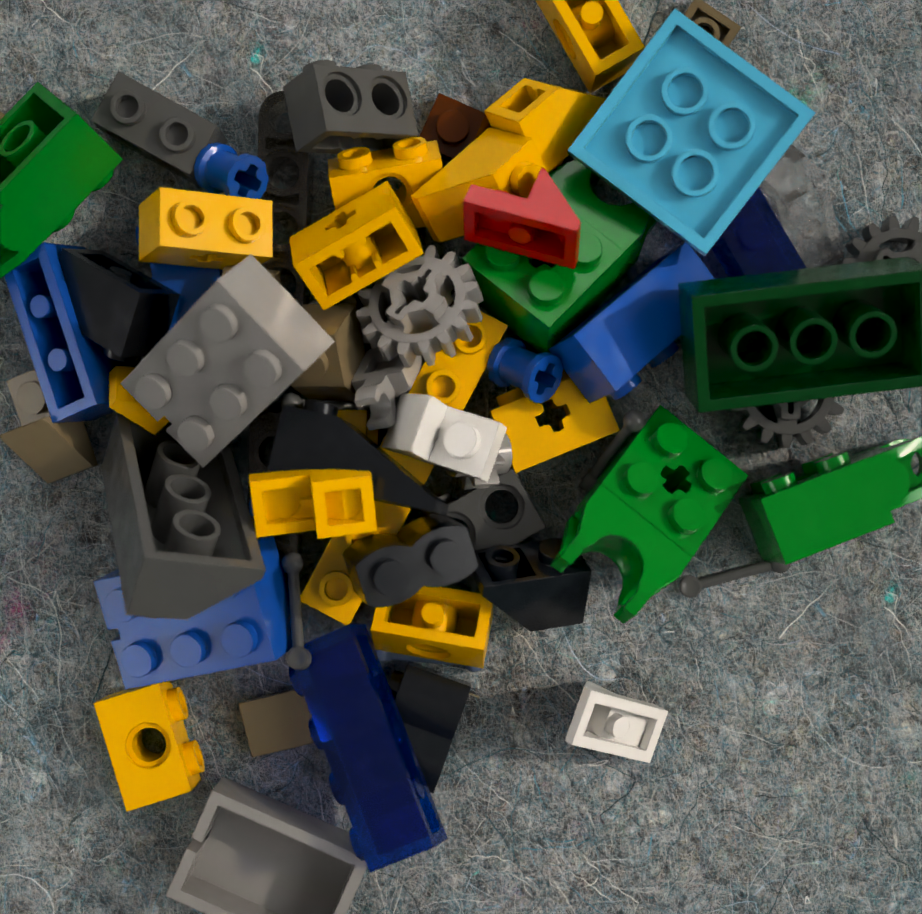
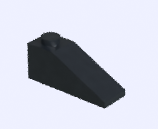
(322, 440)

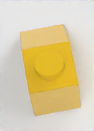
(491, 161)

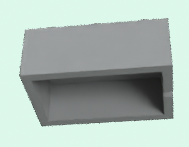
(227, 359)
(264, 859)

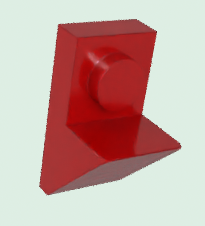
(531, 226)

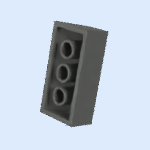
(176, 525)

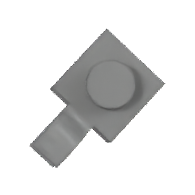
(379, 383)

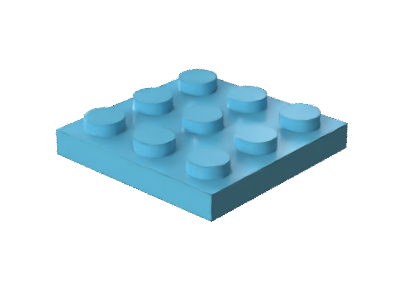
(690, 132)

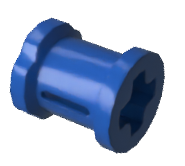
(222, 170)
(531, 372)

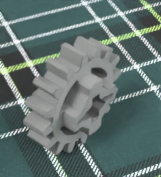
(420, 308)

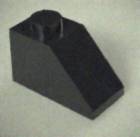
(117, 303)

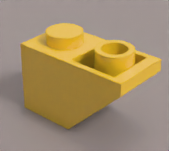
(546, 114)

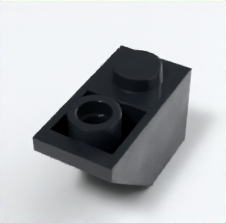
(529, 588)

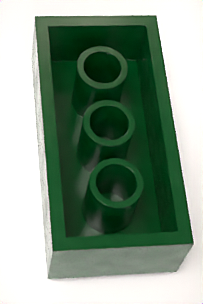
(802, 334)

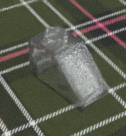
(804, 208)

